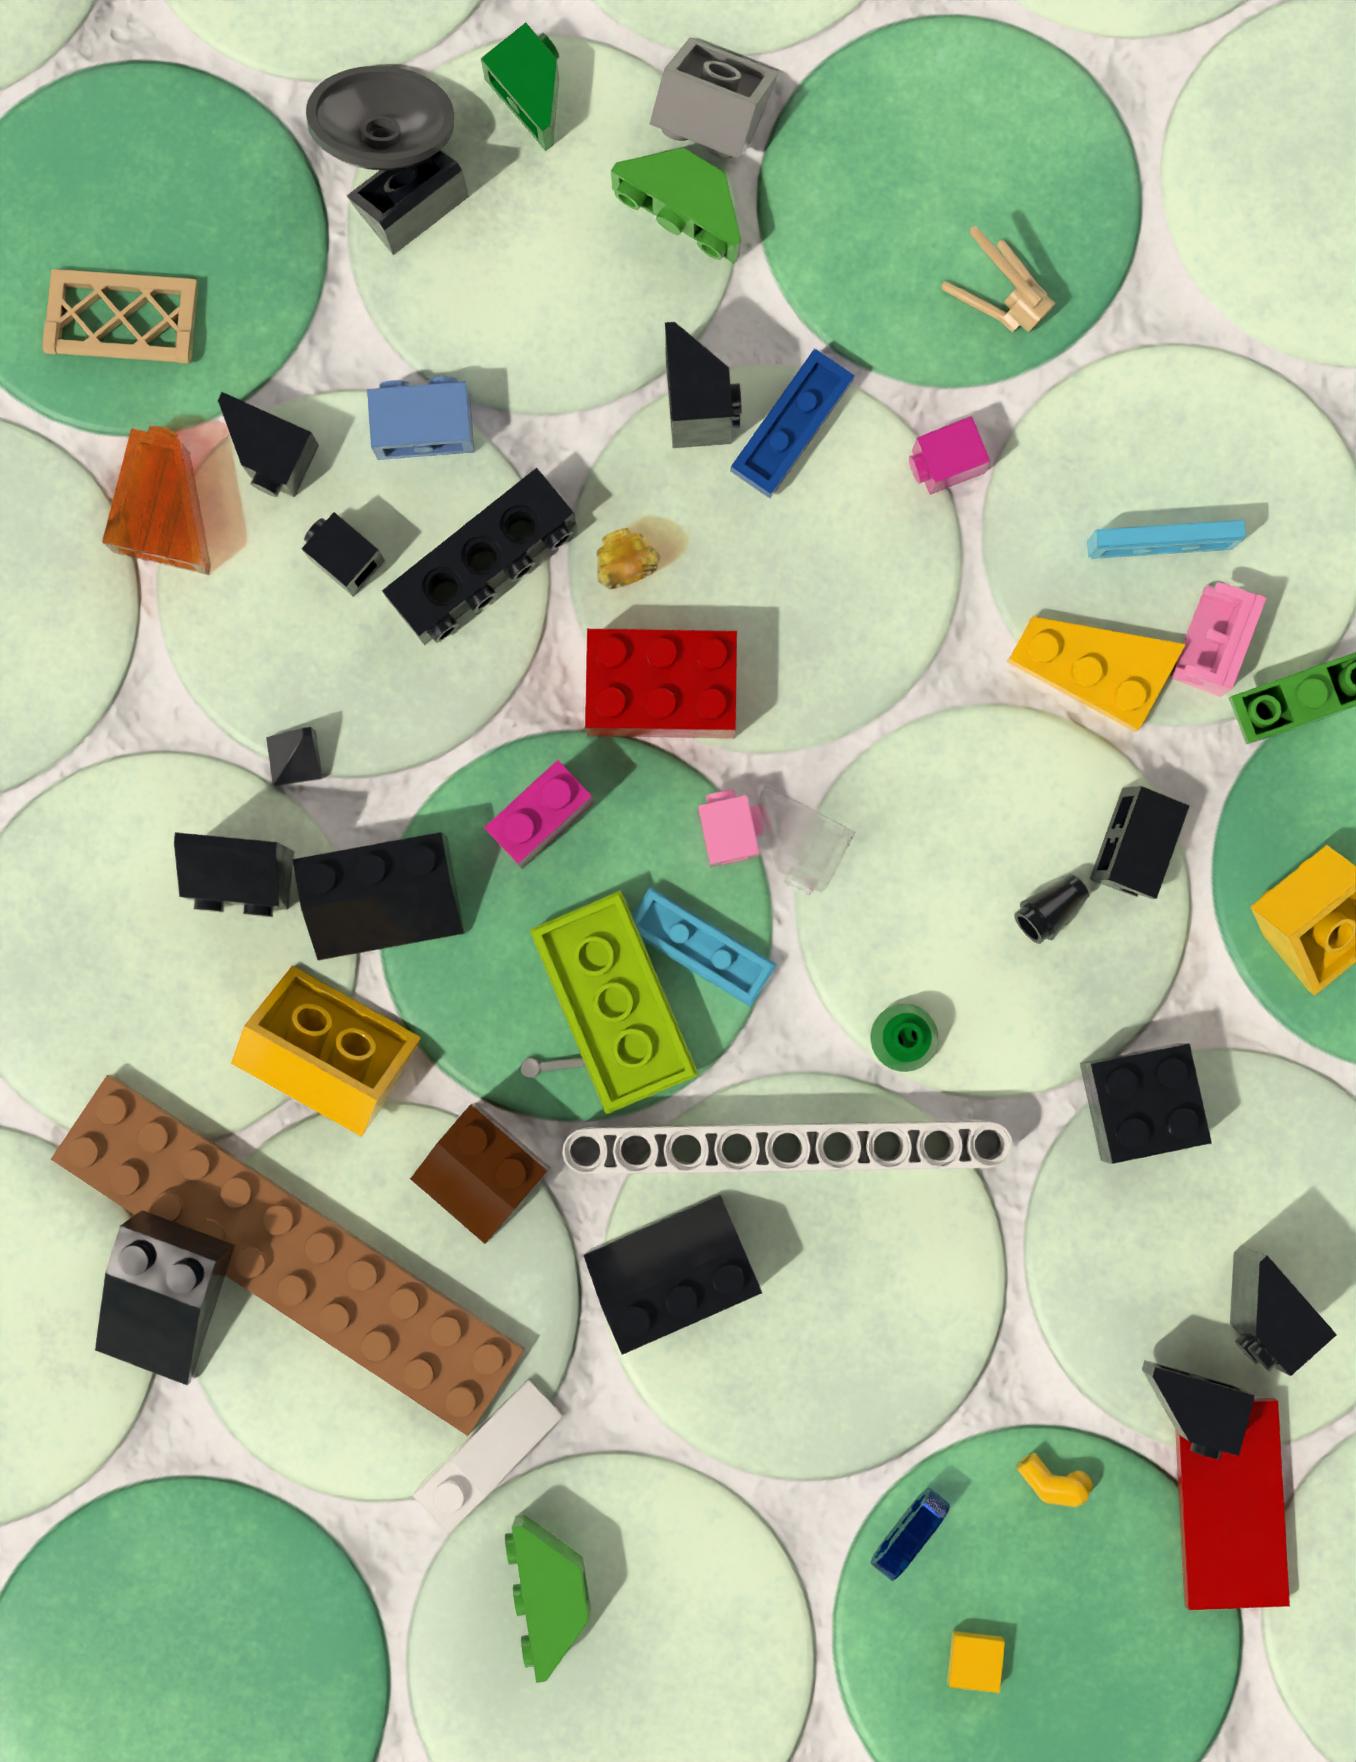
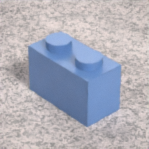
(420, 419)

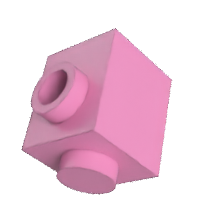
(729, 828)

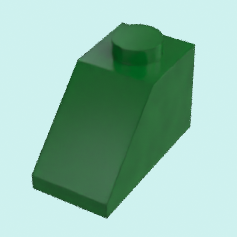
(527, 80)

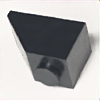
(268, 446)
(1202, 1409)

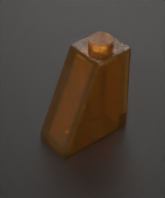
(158, 504)

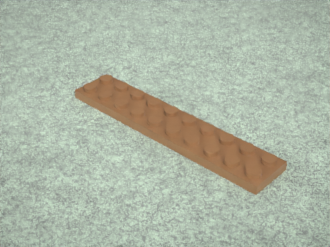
(292, 1255)

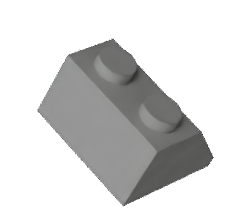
(712, 98)

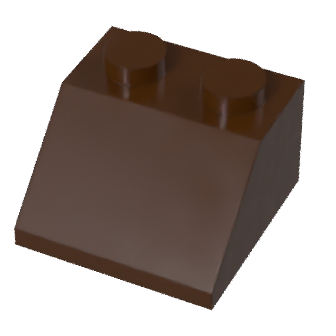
(479, 1172)

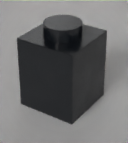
(342, 553)

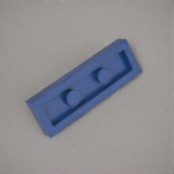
(792, 423)

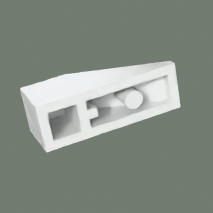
(487, 1456)

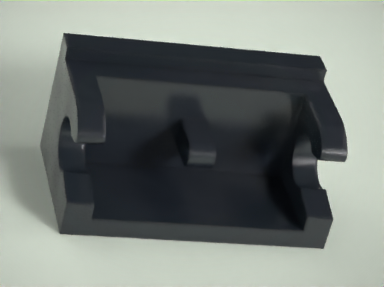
(1139, 842)

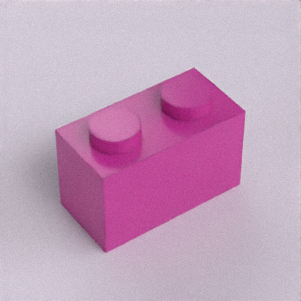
(539, 814)

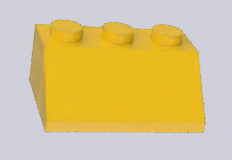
(325, 1050)

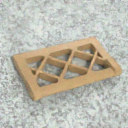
(101, 284)

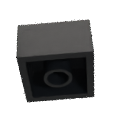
(1145, 1103)

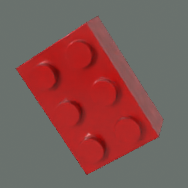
(661, 683)

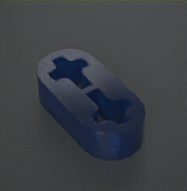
(910, 1534)

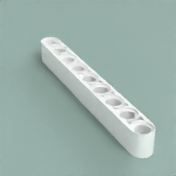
(811, 1154)

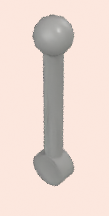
(532, 1067)

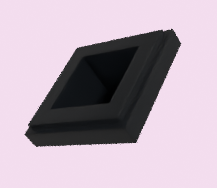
(294, 757)

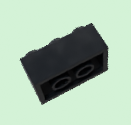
(379, 896)
(671, 1274)

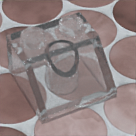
(802, 841)

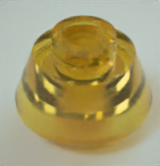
(625, 559)

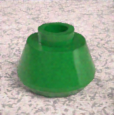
(901, 1021)

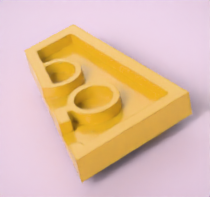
(1097, 666)

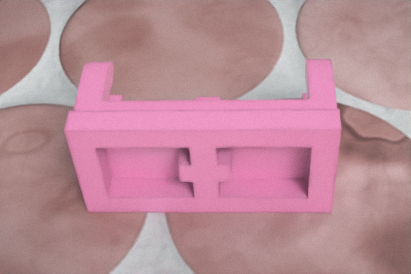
(1218, 638)

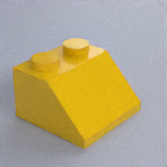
(1313, 918)

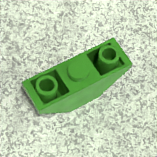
(684, 196)
(1296, 699)
(549, 1594)

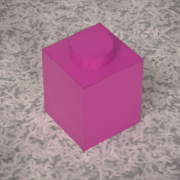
(949, 456)

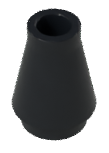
(1050, 909)

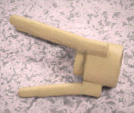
(1027, 303)

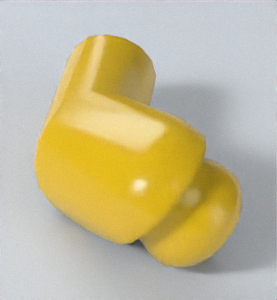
(1055, 1489)

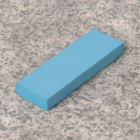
(1166, 539)
(702, 947)

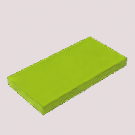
(614, 1002)

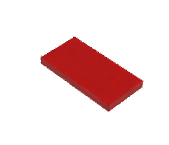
(1235, 1520)

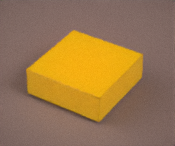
(976, 1661)

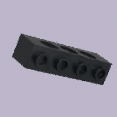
(528, 500)

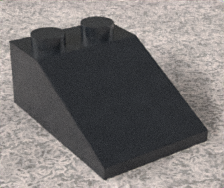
(160, 1295)

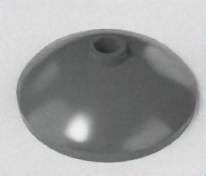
(380, 117)

